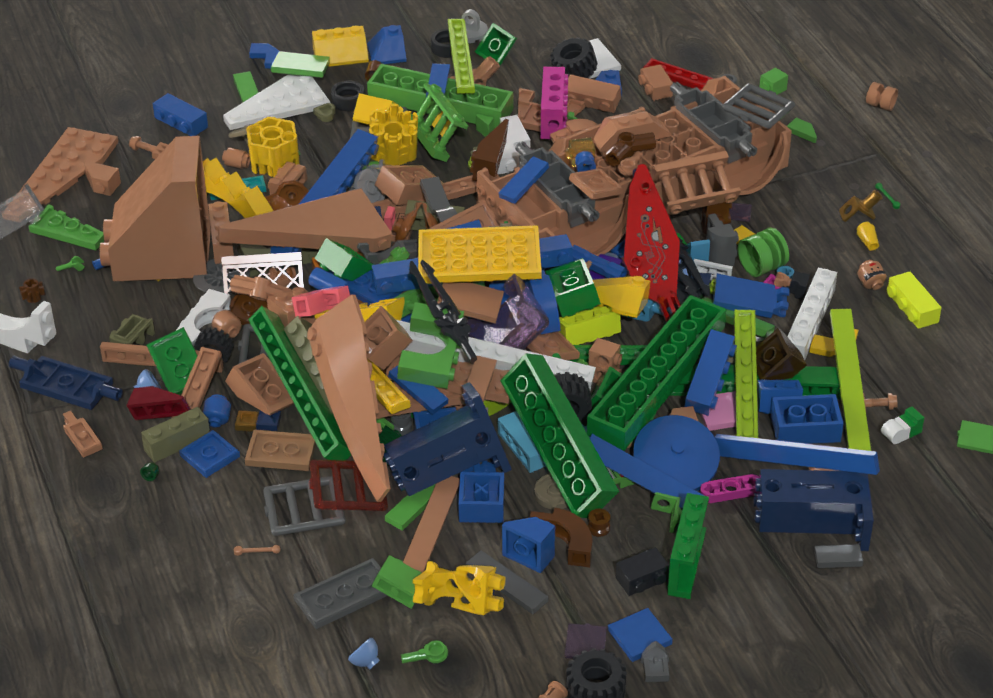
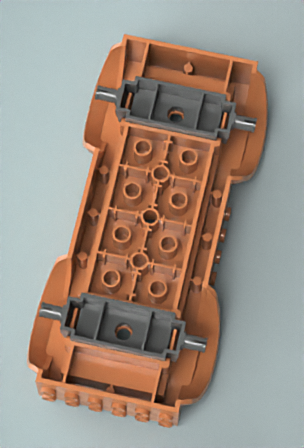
(696, 129)

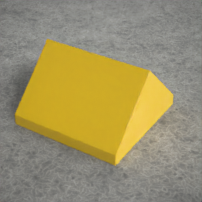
(366, 104)

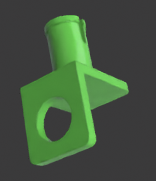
(673, 508)

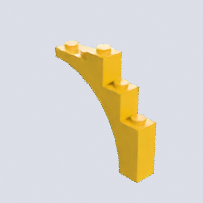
(233, 190)

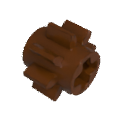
(32, 290)

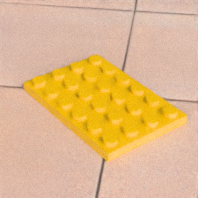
(480, 253)

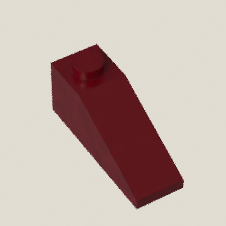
(155, 403)

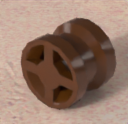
(599, 522)

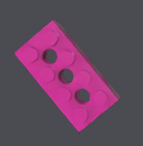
(554, 100)

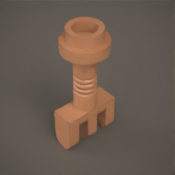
(136, 143)
(891, 402)

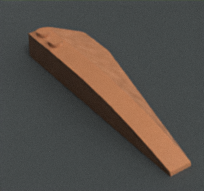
(346, 375)

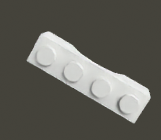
(204, 312)

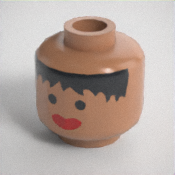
(871, 274)

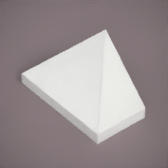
(713, 268)

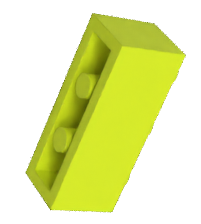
(914, 300)
(590, 325)

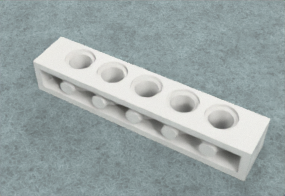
(813, 310)

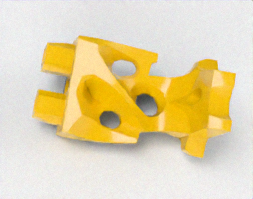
(477, 591)

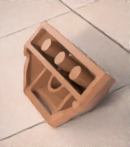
(635, 122)

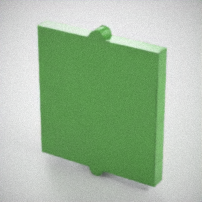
(975, 437)

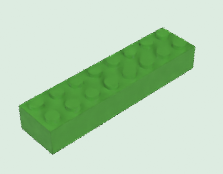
(407, 90)

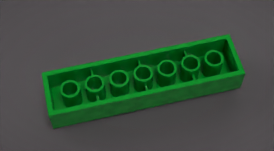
(559, 435)

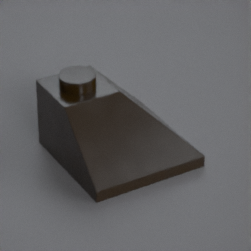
(778, 358)

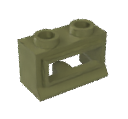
(132, 330)

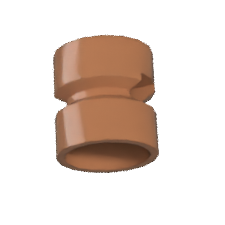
(882, 96)

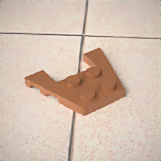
(530, 112)

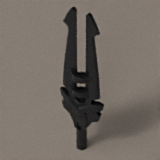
(689, 263)
(449, 323)

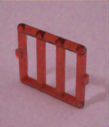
(339, 503)

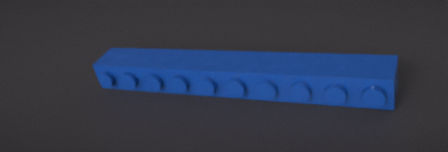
(340, 173)
(395, 275)

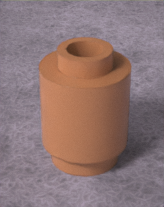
(236, 158)

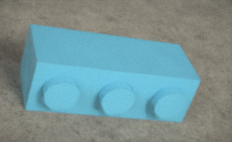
(519, 441)

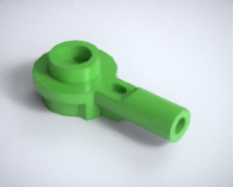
(434, 652)

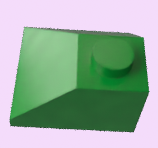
(496, 43)

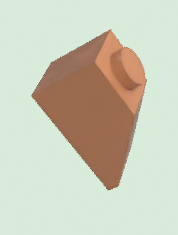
(102, 178)

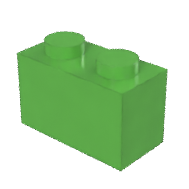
(397, 581)

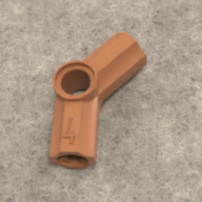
(484, 71)
(255, 287)

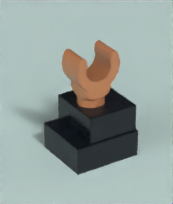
(797, 283)

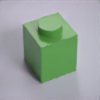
(774, 80)

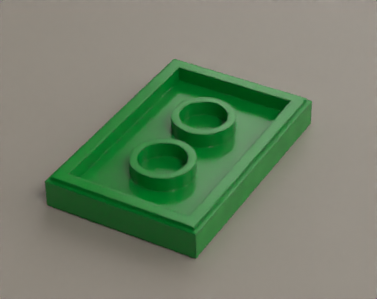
(174, 359)

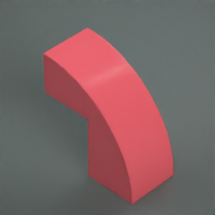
(319, 300)

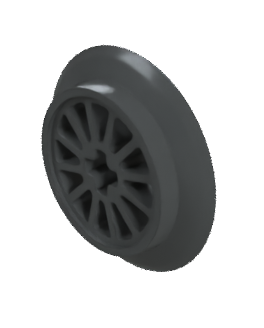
(214, 278)

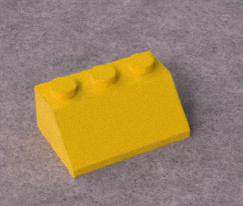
(341, 45)

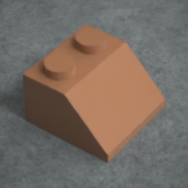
(385, 338)

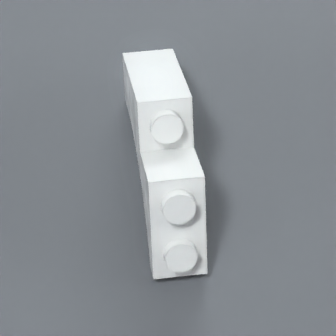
(515, 134)
(27, 332)

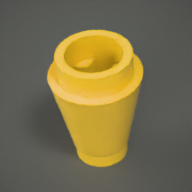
(867, 233)

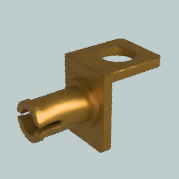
(864, 206)

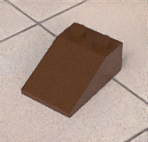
(490, 151)

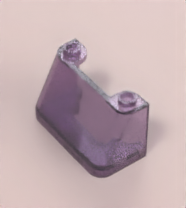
(518, 318)

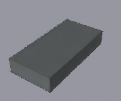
(838, 556)

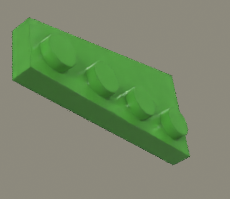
(60, 227)

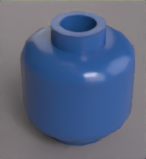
(217, 410)

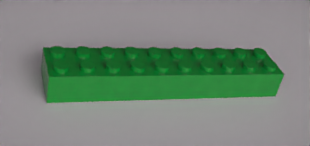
(655, 373)

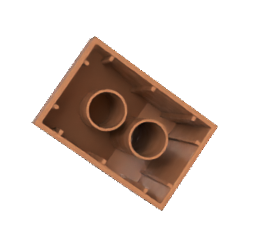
(162, 219)

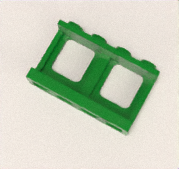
(687, 546)

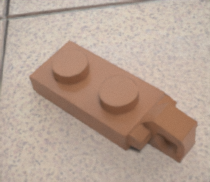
(81, 435)

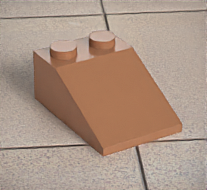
(403, 182)
(259, 385)

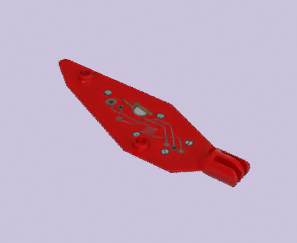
(652, 242)

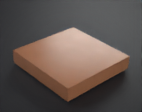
(596, 183)

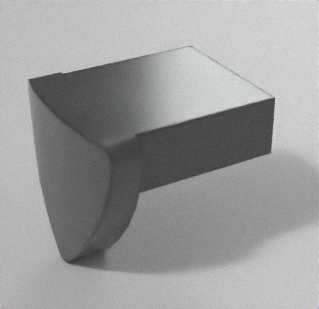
(655, 663)

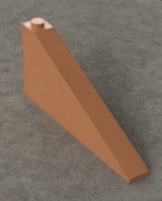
(341, 218)

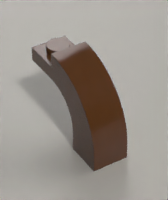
(574, 532)

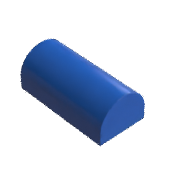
(322, 279)

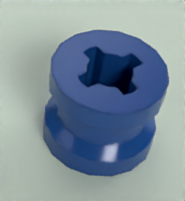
(585, 158)

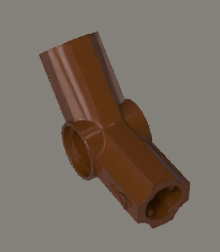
(628, 144)

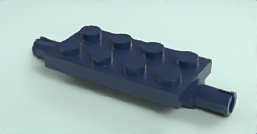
(65, 381)

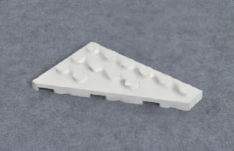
(283, 99)

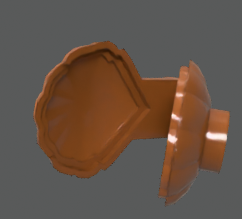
(283, 199)
(403, 225)

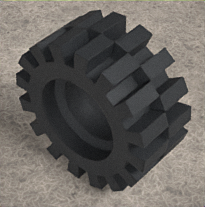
(215, 338)

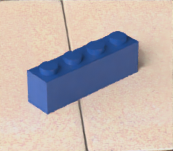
(710, 371)

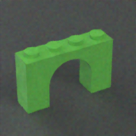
(429, 368)

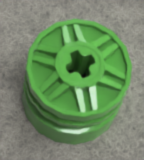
(763, 252)

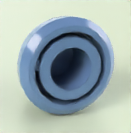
(147, 379)
(365, 655)

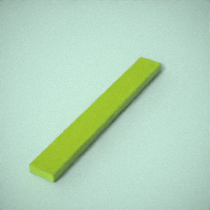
(461, 56)
(745, 374)
(850, 379)

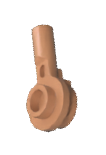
(629, 164)

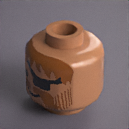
(283, 280)

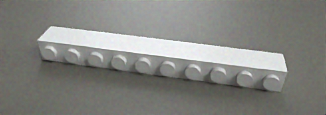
(505, 355)

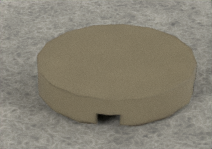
(548, 493)

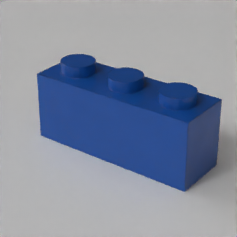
(180, 115)

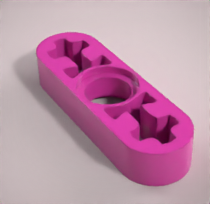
(714, 487)

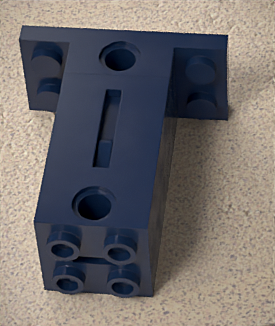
(446, 446)
(814, 503)

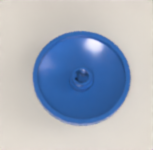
(679, 449)

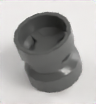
(402, 423)

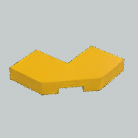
(824, 345)

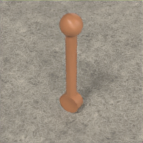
(238, 550)

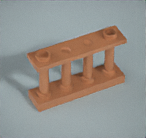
(695, 165)

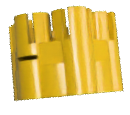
(395, 135)
(272, 145)

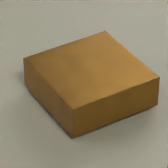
(246, 420)

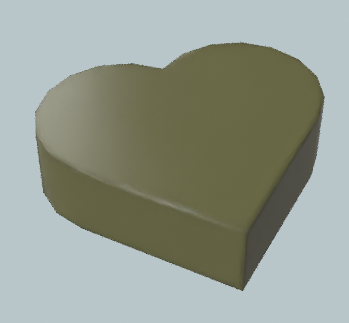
(325, 112)

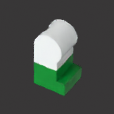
(903, 426)

